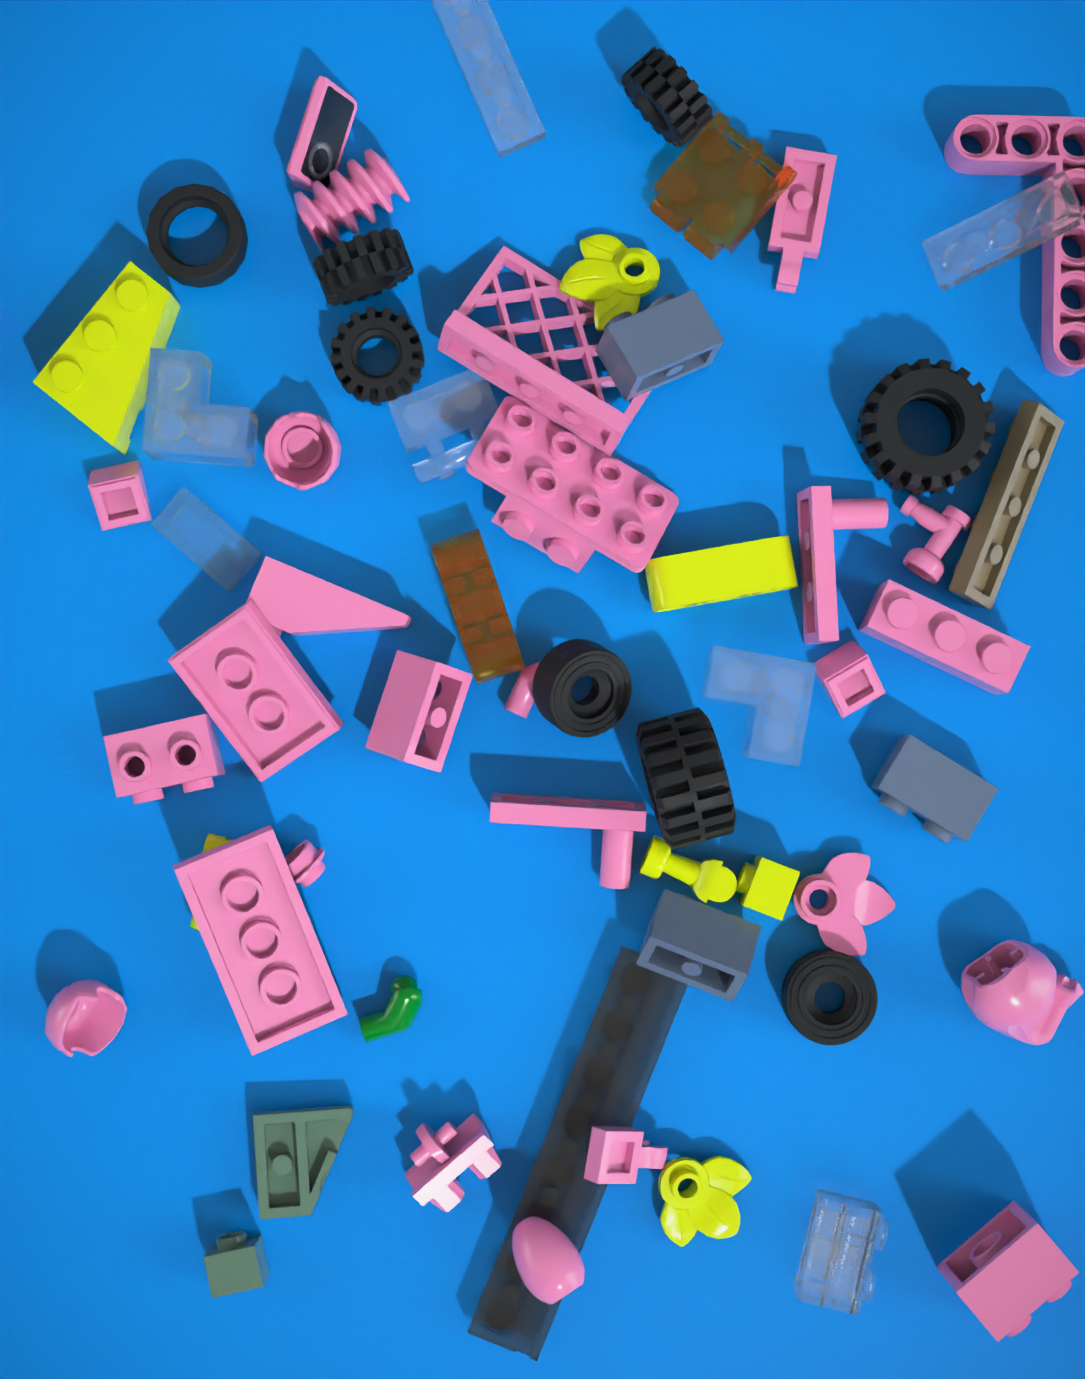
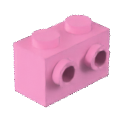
(418, 711)
(164, 757)

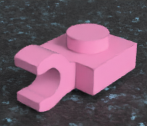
(618, 1154)

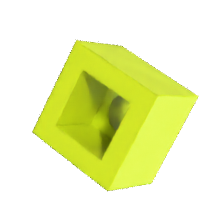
(766, 886)

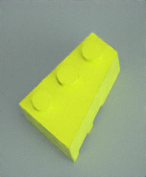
(106, 359)

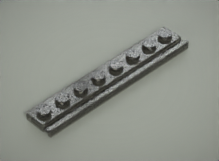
(600, 1091)

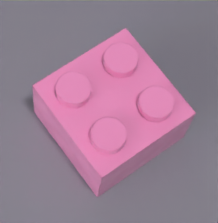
(1008, 1271)

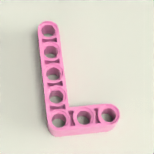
(1046, 160)

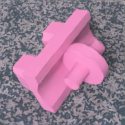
(446, 1156)

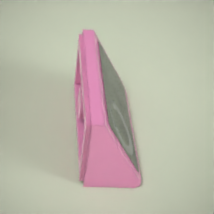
(321, 135)

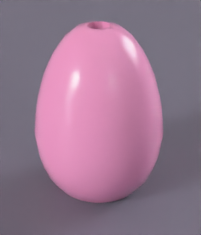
(546, 1260)

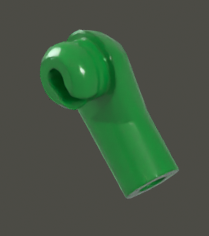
(398, 1013)

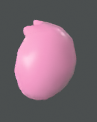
(302, 449)
(84, 1017)

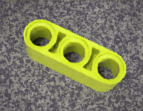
(720, 574)

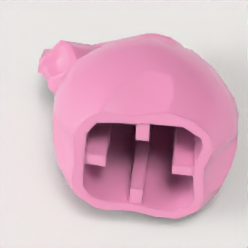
(1018, 992)

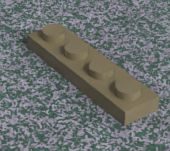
(1006, 504)

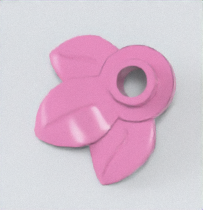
(849, 903)

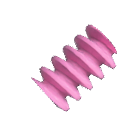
(349, 198)

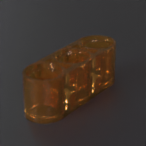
(477, 606)

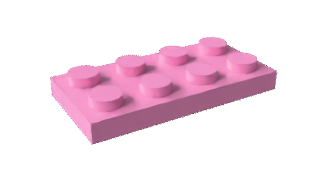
(260, 939)

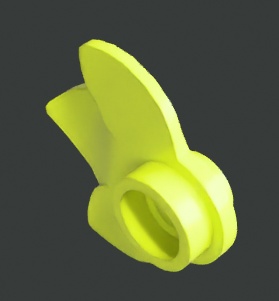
(603, 277)
(706, 1203)

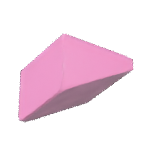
(119, 495)
(848, 678)

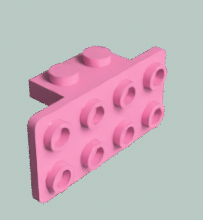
(568, 492)

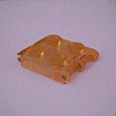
(719, 188)

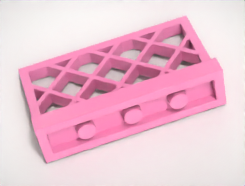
(526, 375)

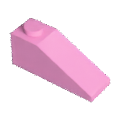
(312, 606)

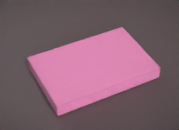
(255, 691)

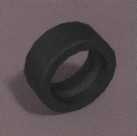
(175, 203)

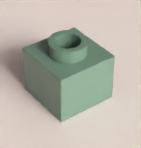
(236, 1264)

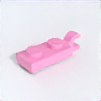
(801, 214)

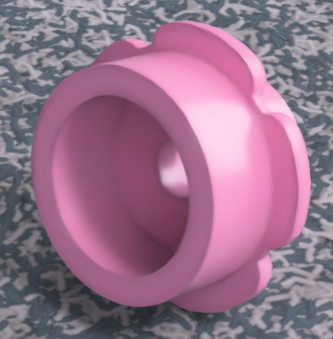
(305, 863)

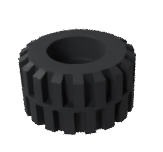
(959, 403)
(686, 778)

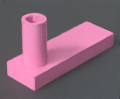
(817, 519)
(615, 817)

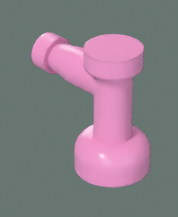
(946, 526)

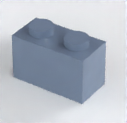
(658, 344)
(934, 789)
(699, 945)

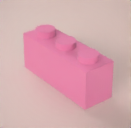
(944, 638)

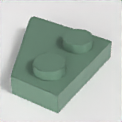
(296, 1156)

